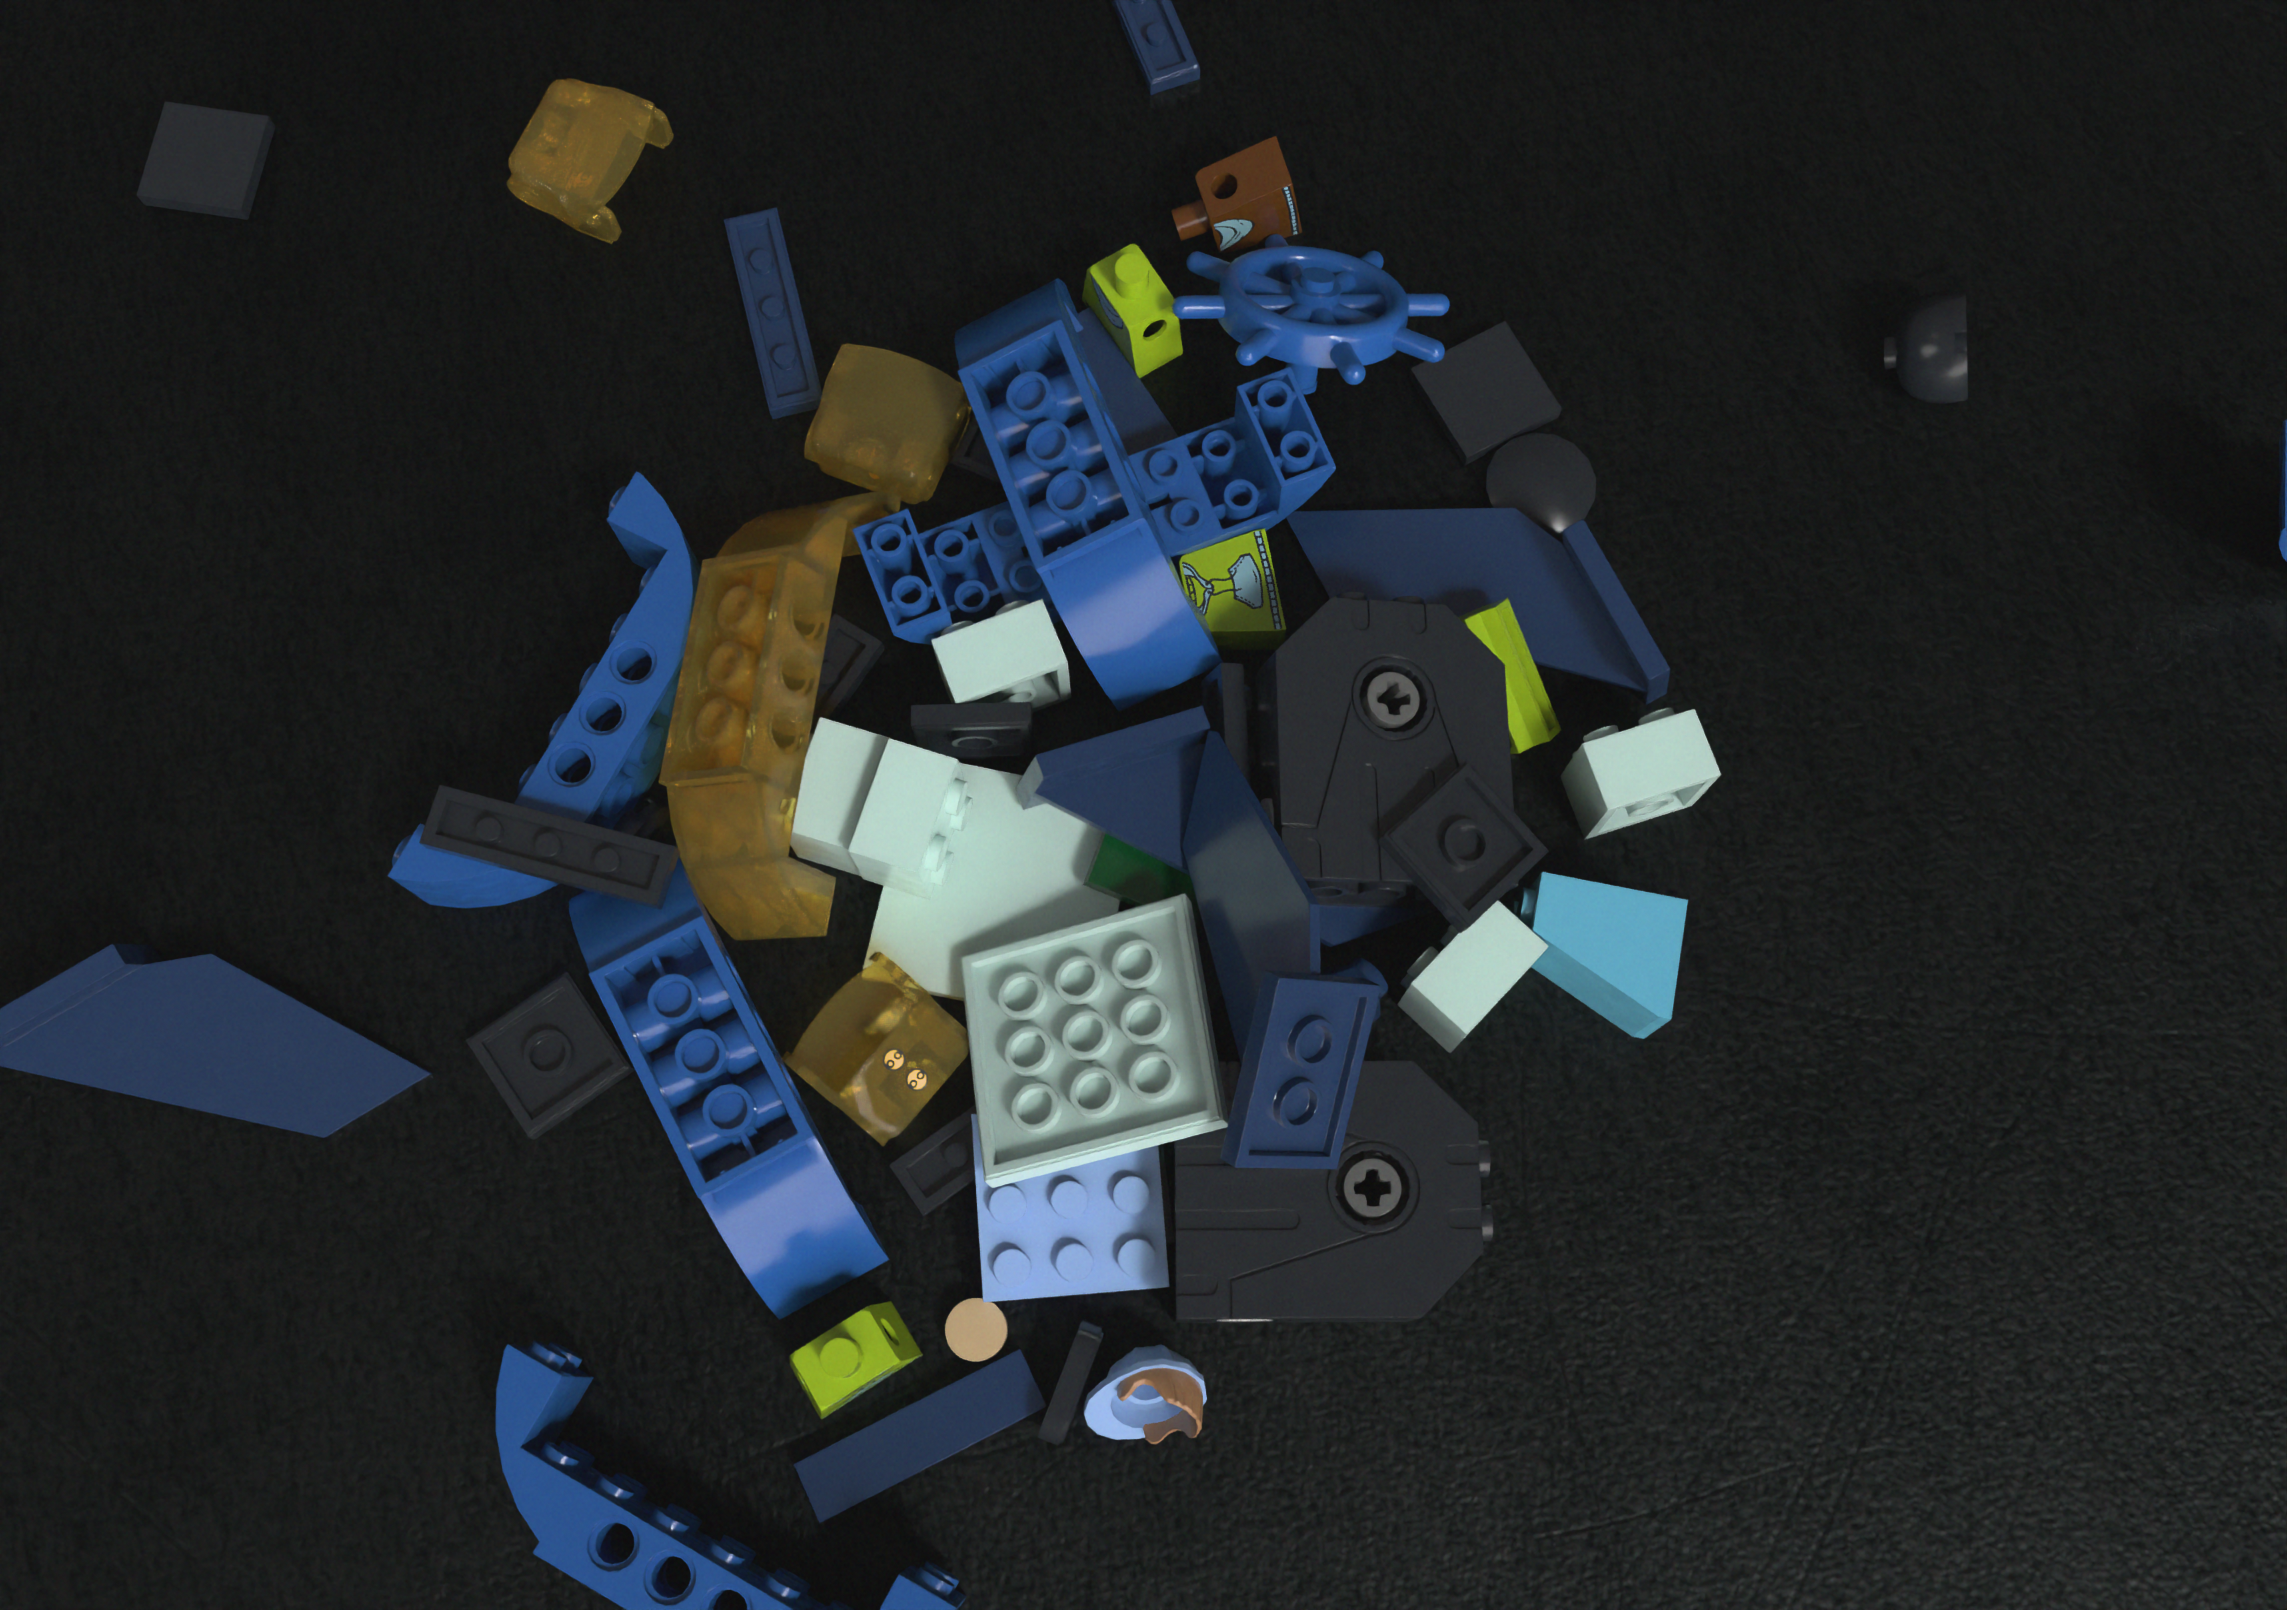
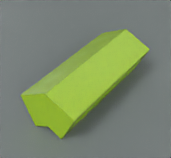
(1529, 708)

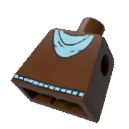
(1242, 200)

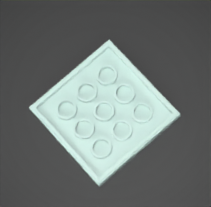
(1007, 882)
(1091, 1042)

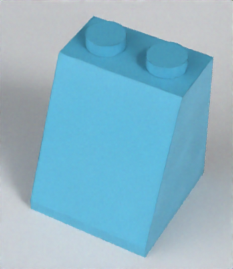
(1608, 946)

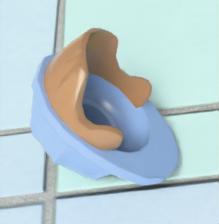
(1147, 1397)

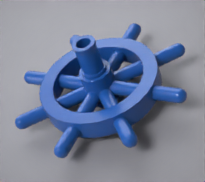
(1312, 309)

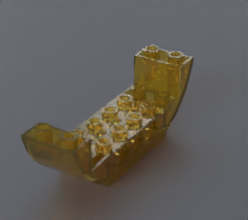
(749, 713)

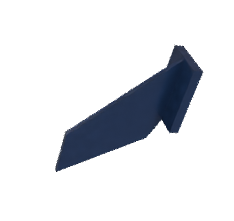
(1471, 557)
(1142, 791)
(1292, 1027)
(200, 1040)

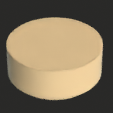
(976, 1330)

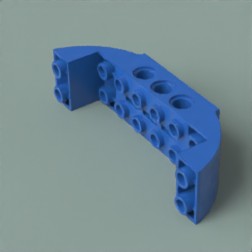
(1198, 487)
(1080, 498)
(616, 731)
(724, 1095)
(584, 1513)

